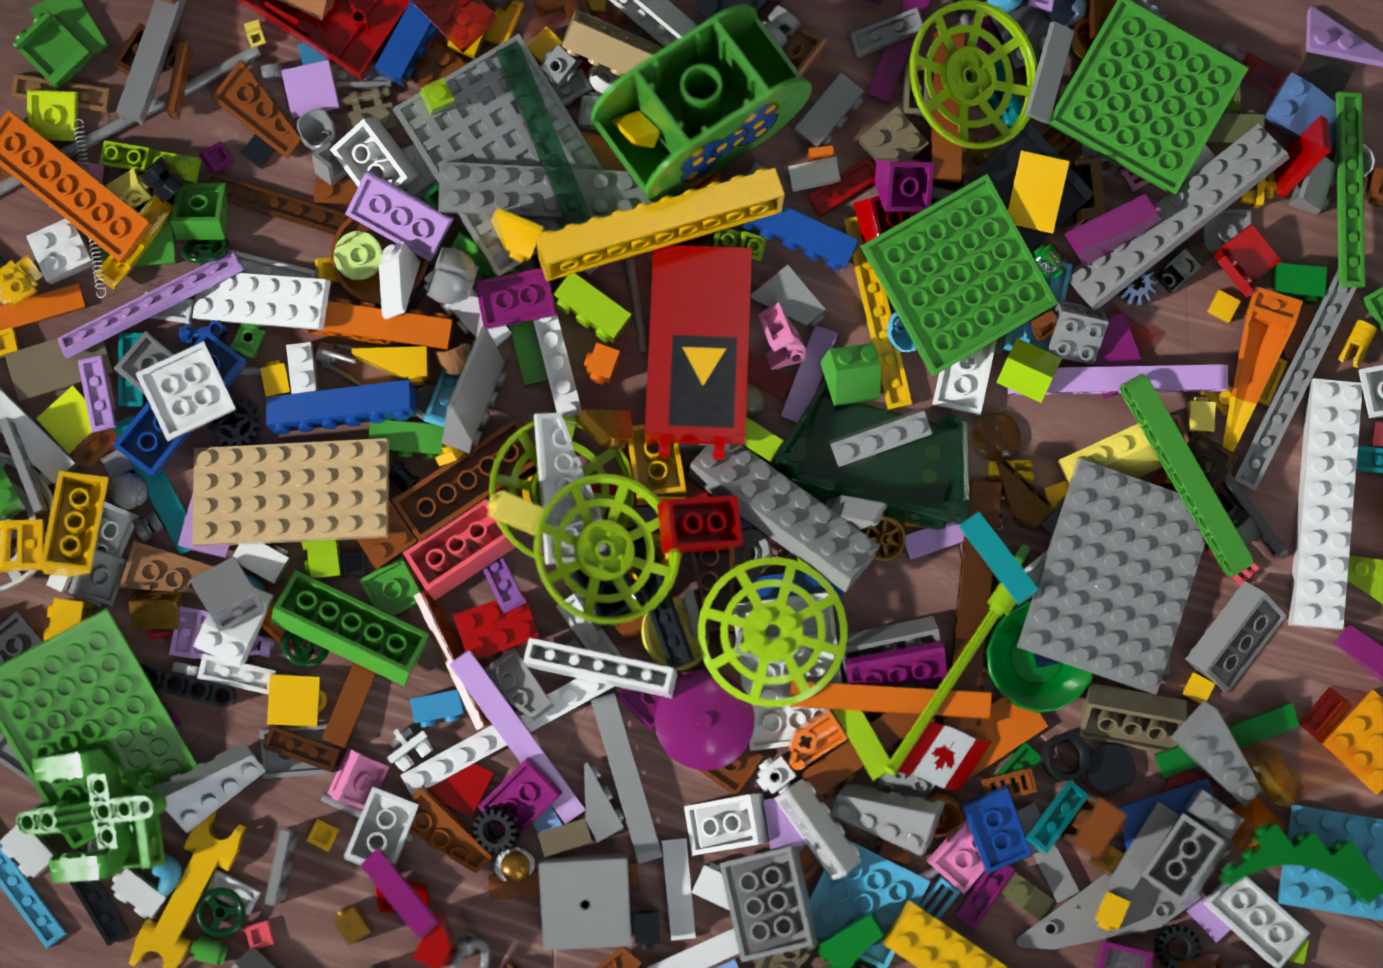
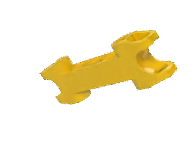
(208, 855)

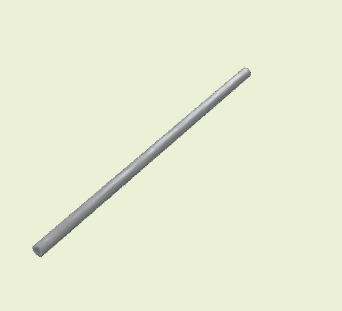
(156, 105)

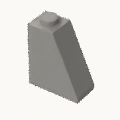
(793, 296)

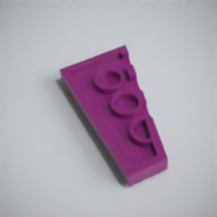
(908, 665)

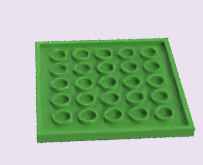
(1147, 95)
(959, 275)

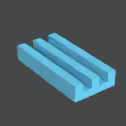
(941, 880)

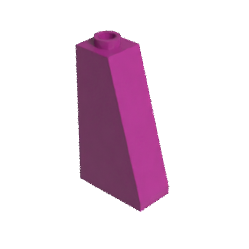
(1113, 228)

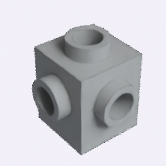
(560, 65)

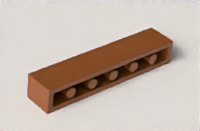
(844, 761)

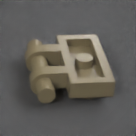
(382, 111)

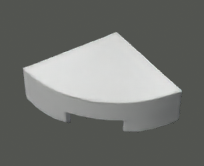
(185, 669)

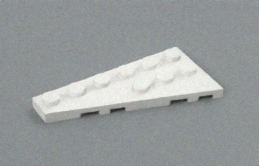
(557, 469)

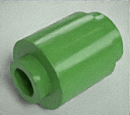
(209, 950)

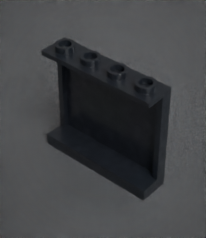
(1002, 171)

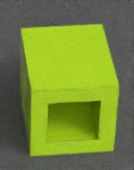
(437, 96)

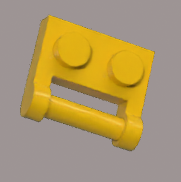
(29, 545)

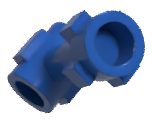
(187, 333)

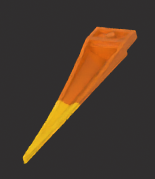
(1264, 336)

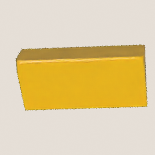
(637, 128)

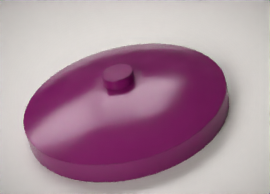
(704, 722)

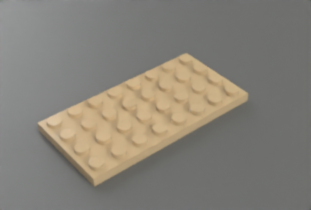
(291, 492)

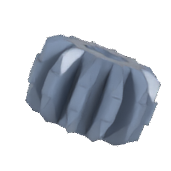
(1143, 292)

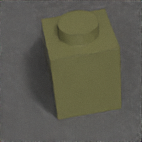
(1027, 896)

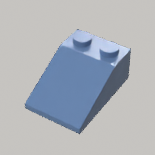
(1298, 106)

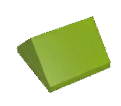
(1029, 370)

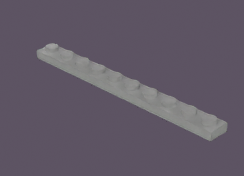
(1294, 384)

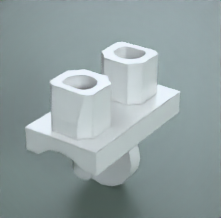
(400, 756)

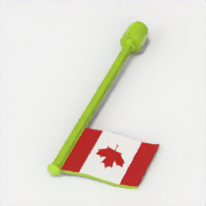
(938, 750)

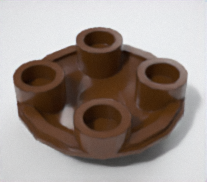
(996, 436)

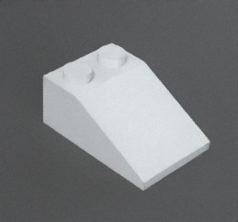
(236, 641)
(727, 824)
(381, 825)

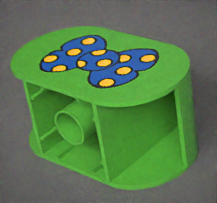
(709, 98)

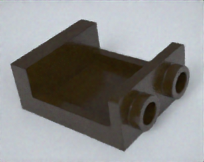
(1093, 179)

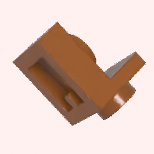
(1373, 186)

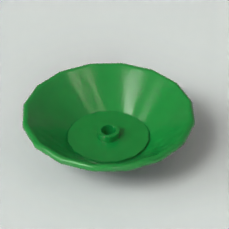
(1016, 672)

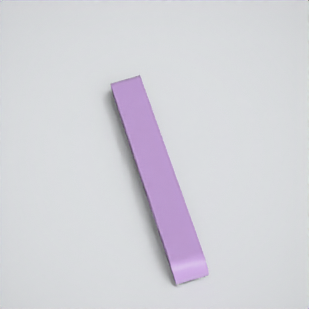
(1163, 378)

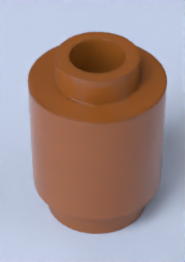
(630, 629)

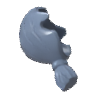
(1067, 12)

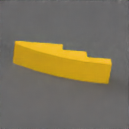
(115, 271)

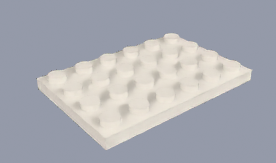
(776, 724)

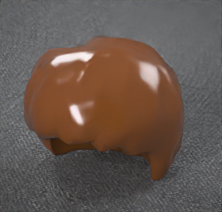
(951, 816)

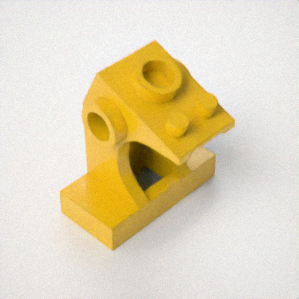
(18, 281)

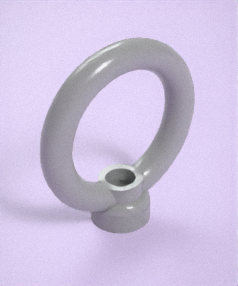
(465, 946)

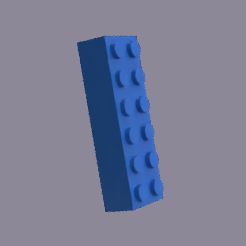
(144, 439)

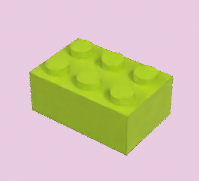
(592, 308)

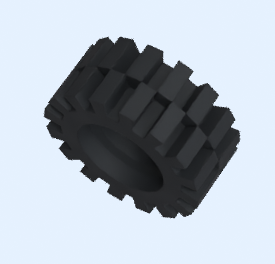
(507, 819)
(1167, 936)

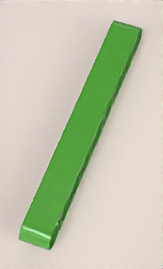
(1186, 475)

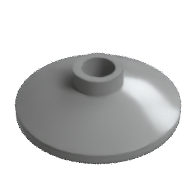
(754, 547)

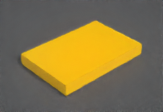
(1038, 191)

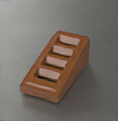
(1027, 772)

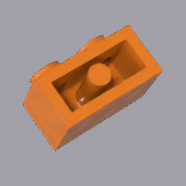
(602, 364)

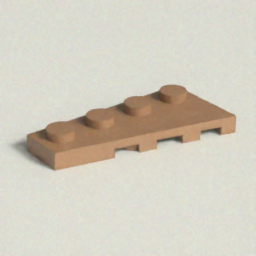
(159, 570)

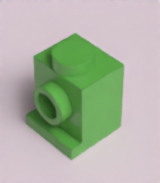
(252, 348)

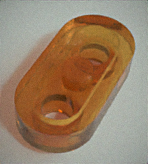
(94, 444)

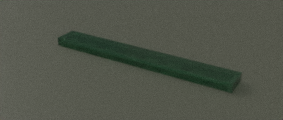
(543, 135)

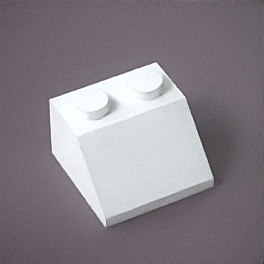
(1372, 387)

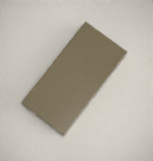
(564, 837)

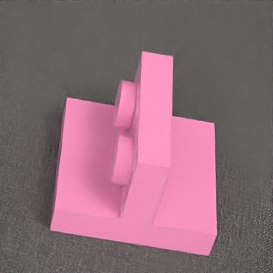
(356, 778)

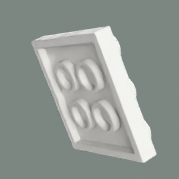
(185, 391)

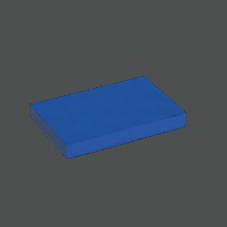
(996, 829)

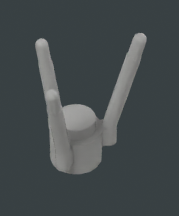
(330, 354)

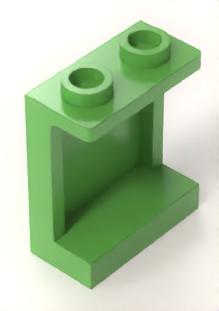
(52, 50)
(146, 844)

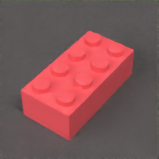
(458, 550)

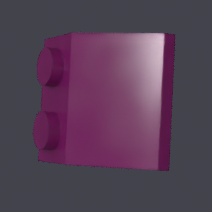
(904, 184)

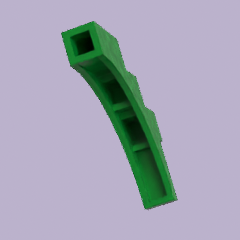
(1274, 849)
(850, 941)

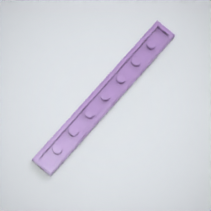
(149, 304)
(513, 729)

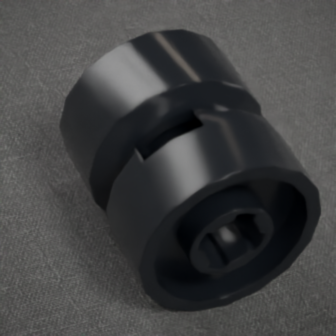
(162, 188)

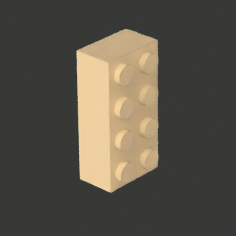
(606, 44)

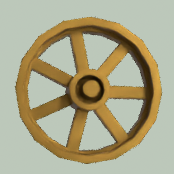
(884, 539)

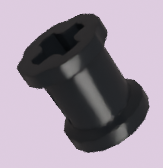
(403, 477)

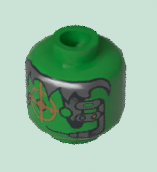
(1049, 260)

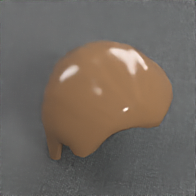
(454, 360)

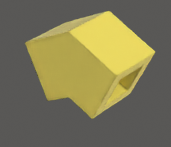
(254, 33)

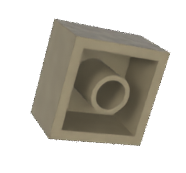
(893, 138)

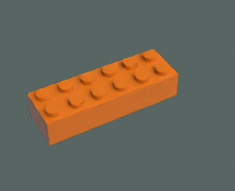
(403, 330)

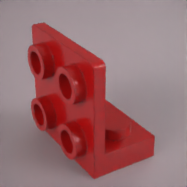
(1246, 258)

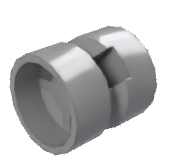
(781, 24)

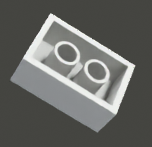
(374, 150)

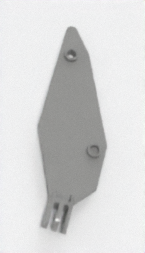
(1148, 910)

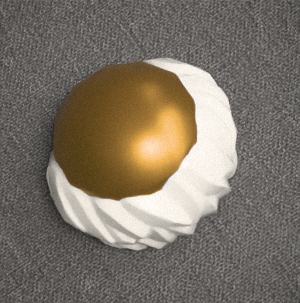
(514, 865)

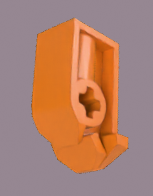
(823, 735)

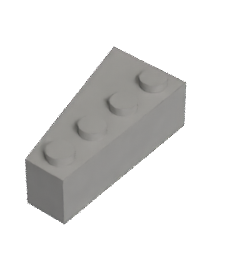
(889, 816)

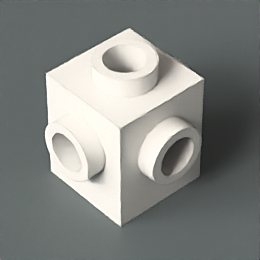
(779, 766)

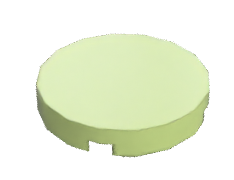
(358, 255)

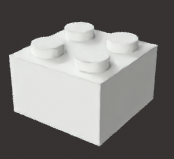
(60, 251)

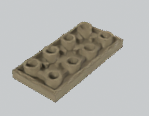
(46, 370)

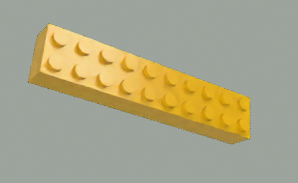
(660, 223)

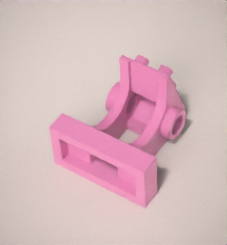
(787, 343)

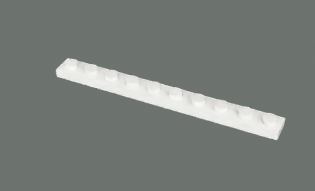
(489, 740)

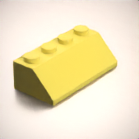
(1123, 452)

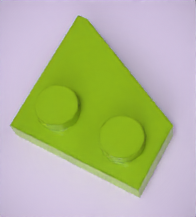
(1367, 576)

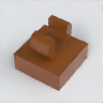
(1044, 325)

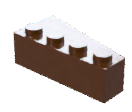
(709, 569)

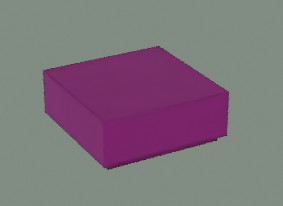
(216, 157)

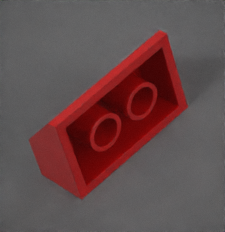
(437, 946)

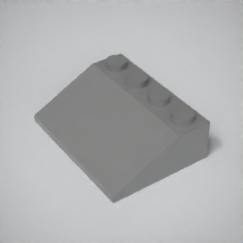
(474, 394)
(890, 638)
(769, 903)

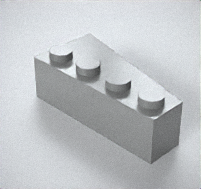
(1213, 748)
(209, 785)

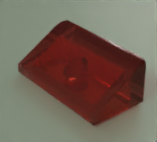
(1325, 715)

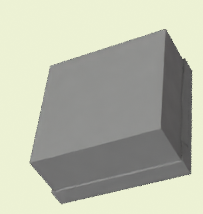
(585, 901)

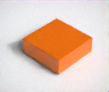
(819, 153)

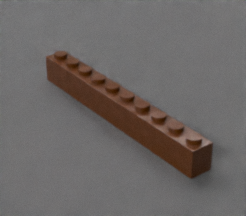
(972, 596)

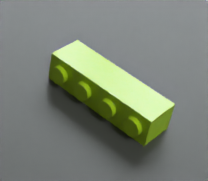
(323, 559)

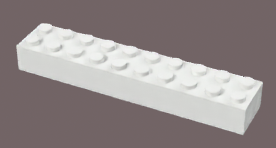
(1325, 504)

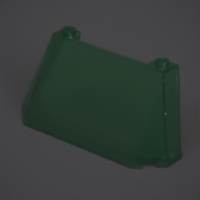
(917, 481)

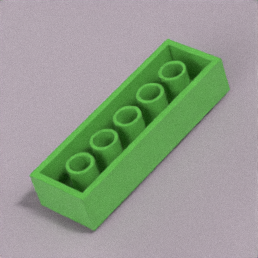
(349, 628)

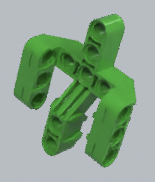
(106, 809)

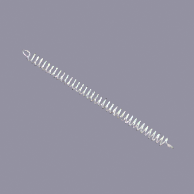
(86, 167)

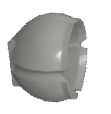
(453, 276)

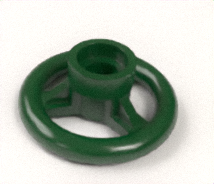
(206, 252)
(301, 654)
(229, 910)

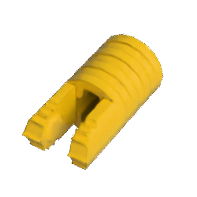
(1359, 338)
(1021, 466)

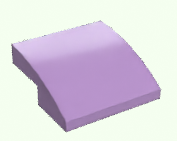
(780, 829)

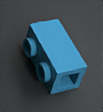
(437, 706)

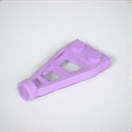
(191, 623)

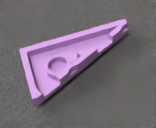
(1333, 40)

